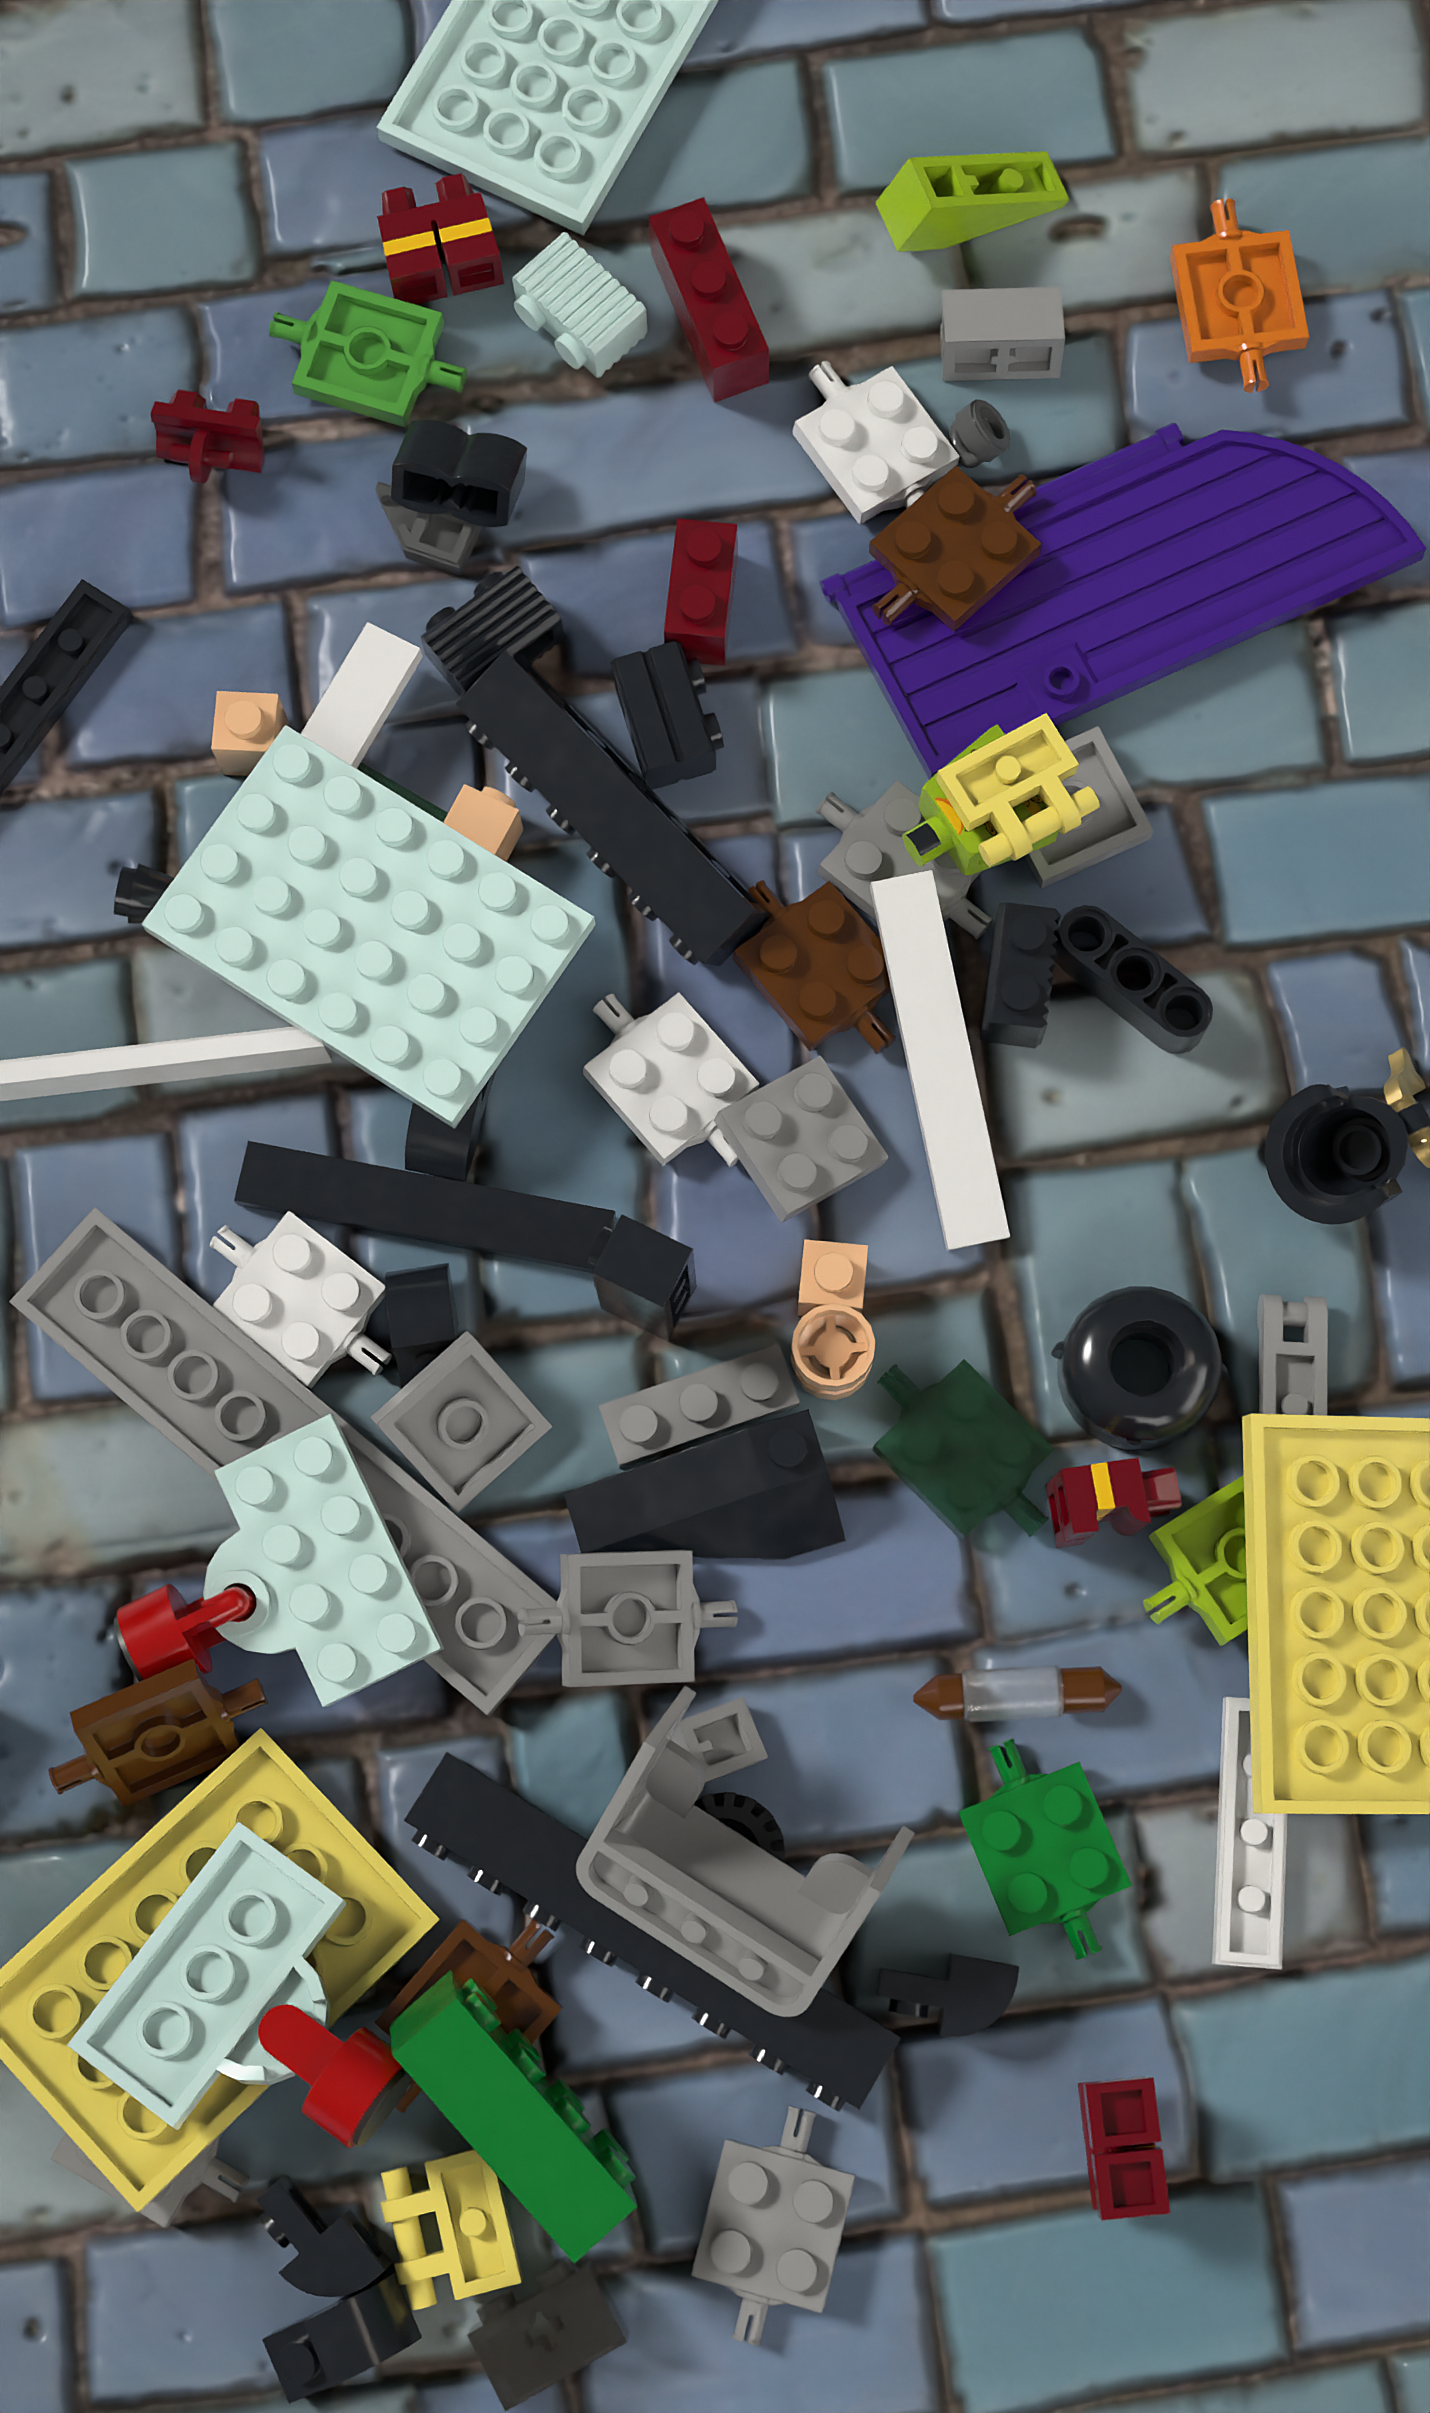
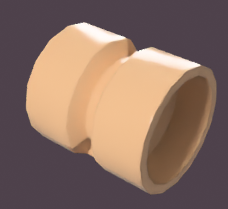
(832, 1351)

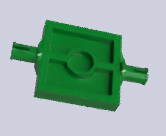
(1044, 1849)

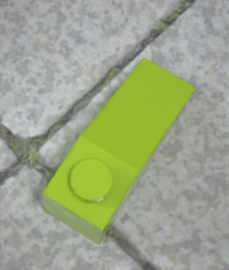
(962, 197)

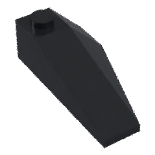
(727, 1498)

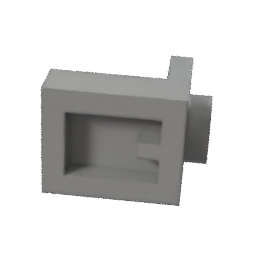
(721, 1739)

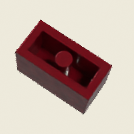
(702, 589)

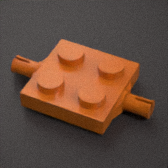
(1239, 296)

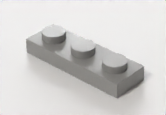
(699, 1405)

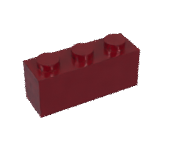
(709, 300)

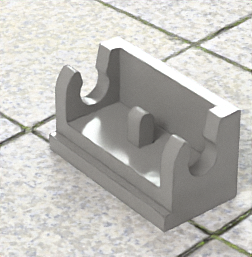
(1002, 333)

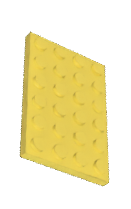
(1338, 1612)
(86, 1948)

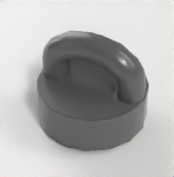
(981, 431)

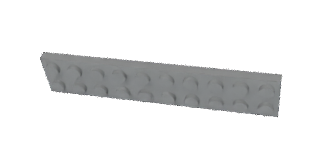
(228, 1397)

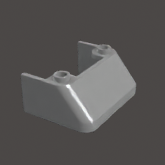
(718, 1892)

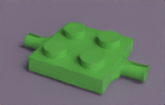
(368, 353)

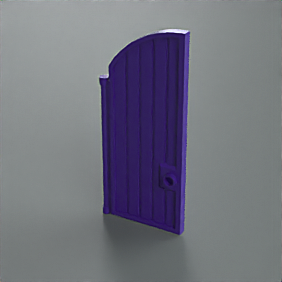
(1135, 578)

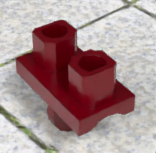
(208, 437)

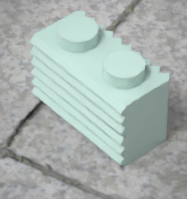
(579, 306)

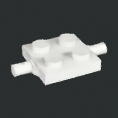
(873, 442)
(668, 1077)
(300, 1299)

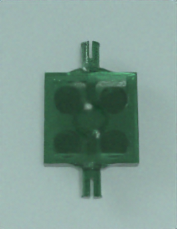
(963, 1450)

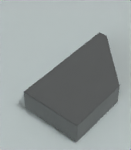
(430, 538)

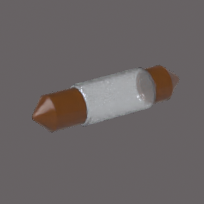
(1017, 1693)

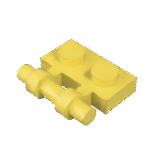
(1007, 774)
(471, 2223)

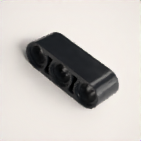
(1123, 951)

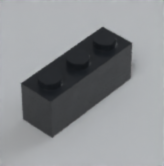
(643, 1276)

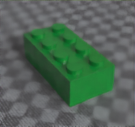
(512, 2115)

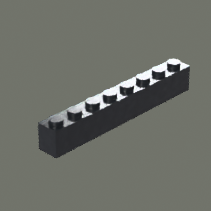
(538, 1857)

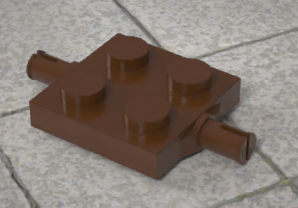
(954, 548)
(818, 967)
(156, 1733)
(497, 1969)

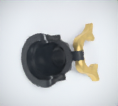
(1342, 1153)

